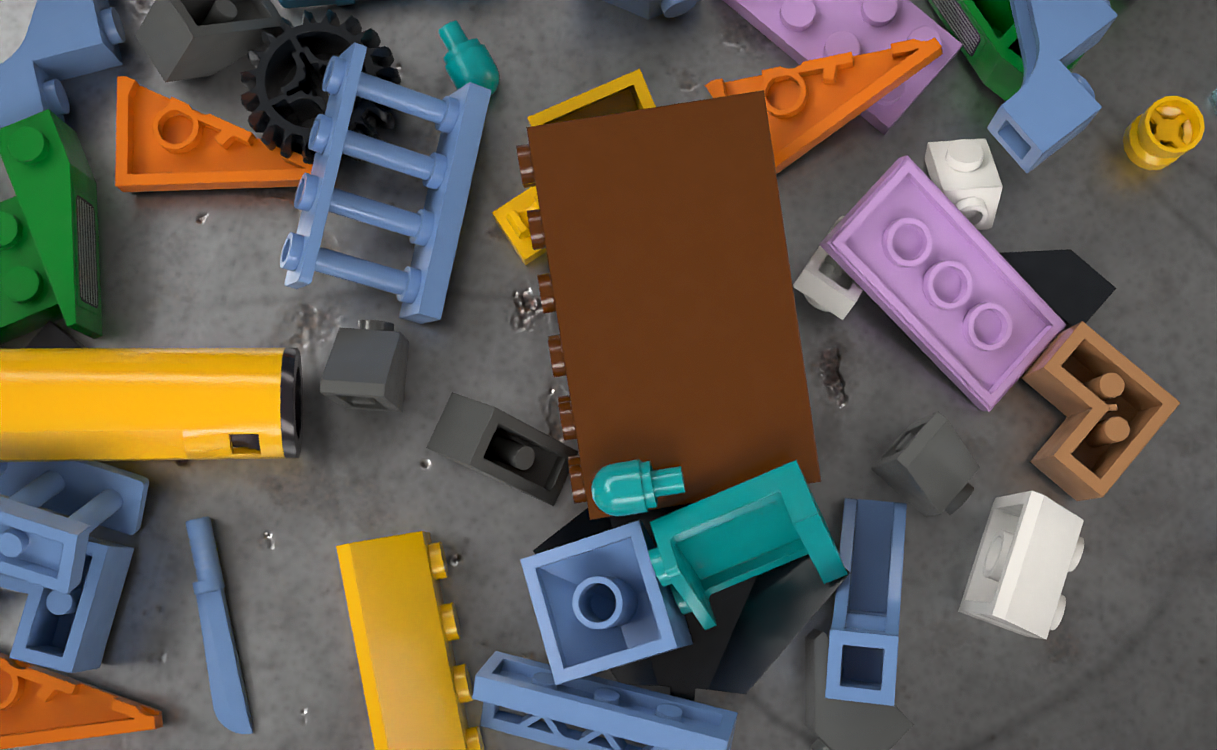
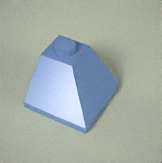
(602, 603)

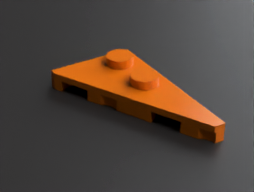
(827, 92)
(176, 148)
(51, 708)

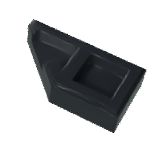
(1062, 282)

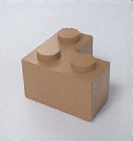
(1107, 406)

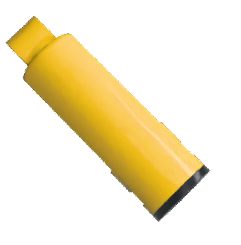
(150, 404)

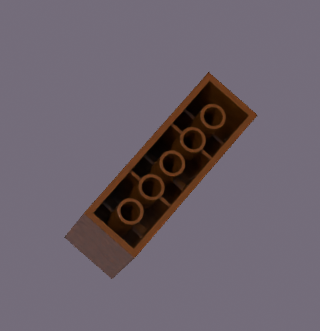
(670, 294)

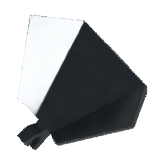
(752, 620)

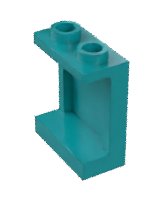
(740, 537)

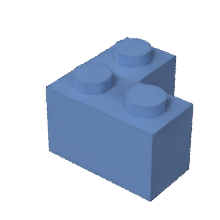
(72, 628)

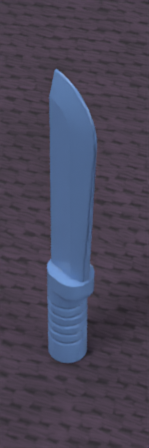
(221, 655)

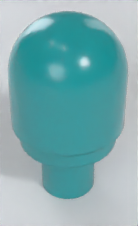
(467, 59)
(634, 487)

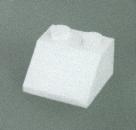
(1024, 564)

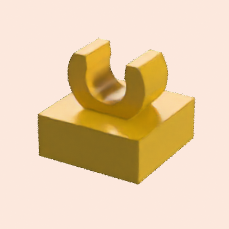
(514, 223)

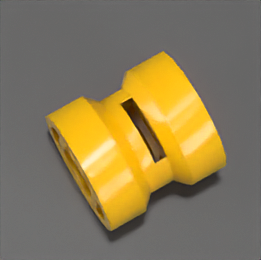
(1174, 123)

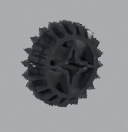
(299, 99)

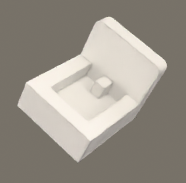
(966, 177)
(827, 284)

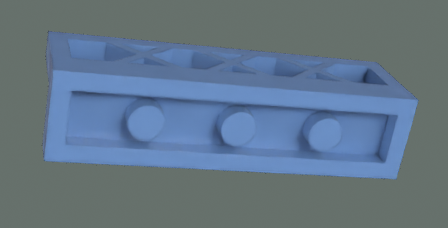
(597, 705)

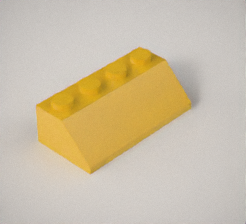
(406, 644)

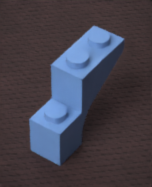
(60, 44)
(1052, 100)
(867, 603)

